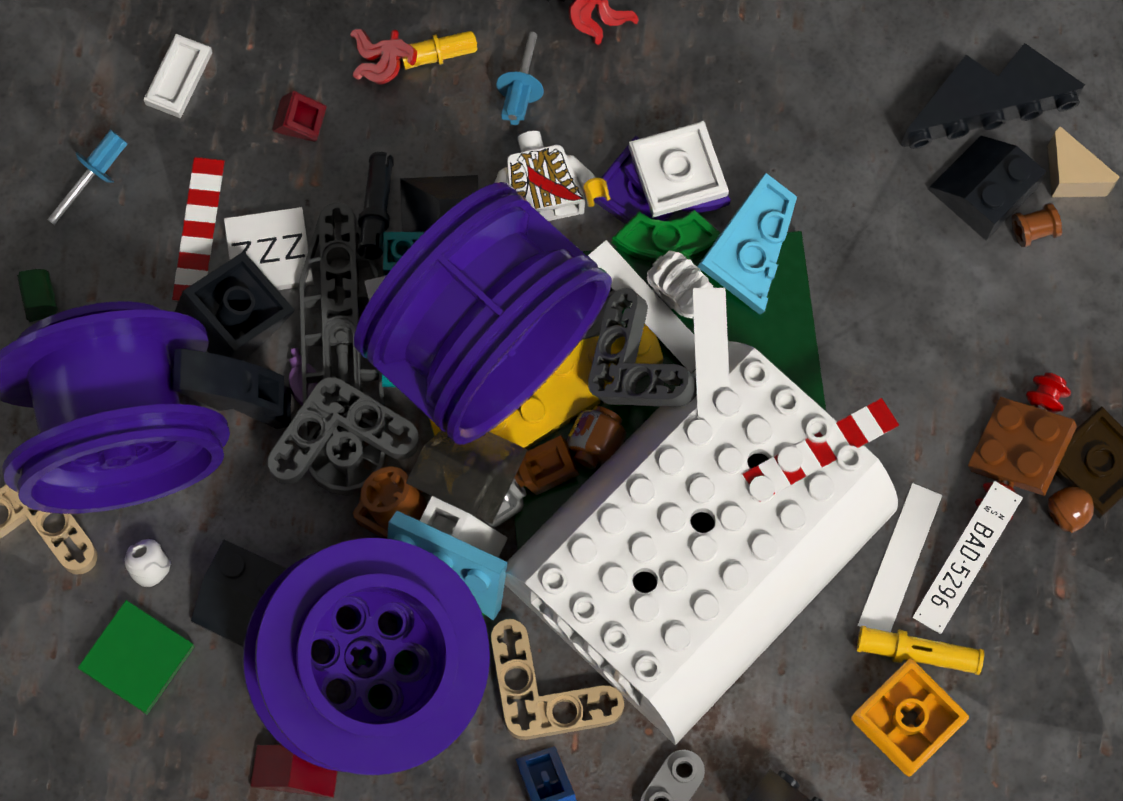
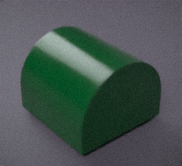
(37, 294)

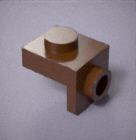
(547, 466)

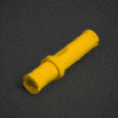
(921, 650)

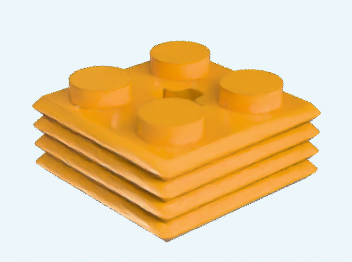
(936, 720)

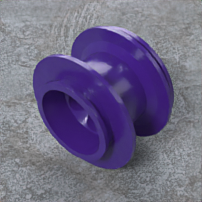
(107, 409)
(435, 626)

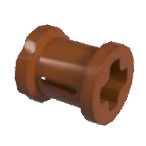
(1037, 225)

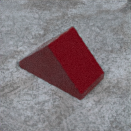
(283, 771)

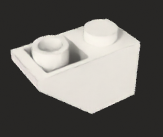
(463, 526)

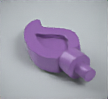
(295, 376)

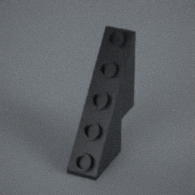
(979, 98)

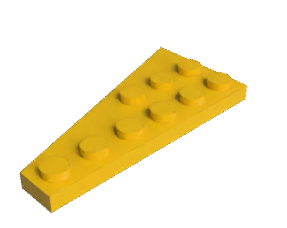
(565, 393)

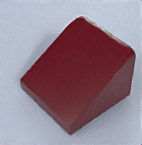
(299, 117)

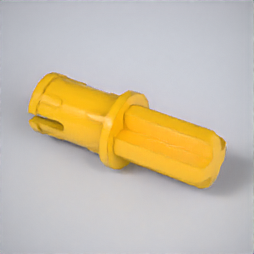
(443, 48)

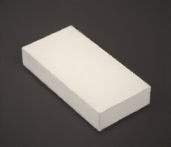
(178, 76)

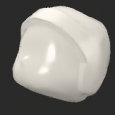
(147, 562)

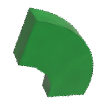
(653, 238)

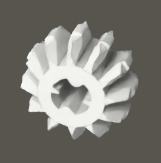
(673, 281)

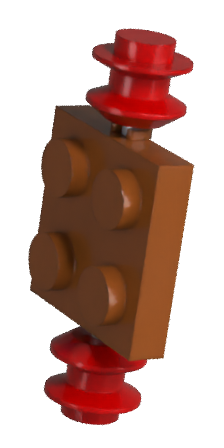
(1025, 441)

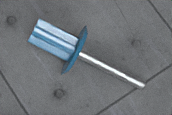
(520, 87)
(97, 164)

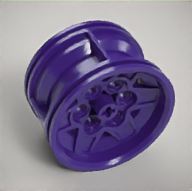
(481, 312)

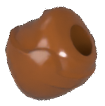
(1071, 508)

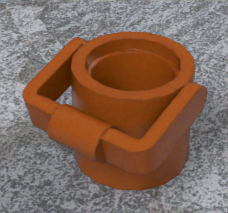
(385, 494)

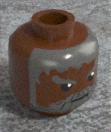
(596, 436)

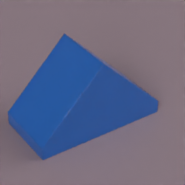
(545, 776)

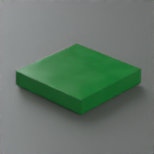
(136, 657)

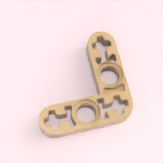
(20, 513)
(542, 706)

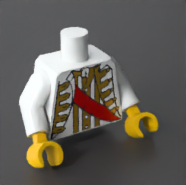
(551, 179)

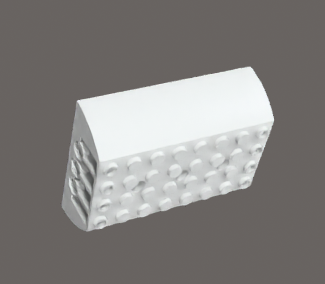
(718, 590)

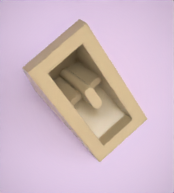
(1077, 170)

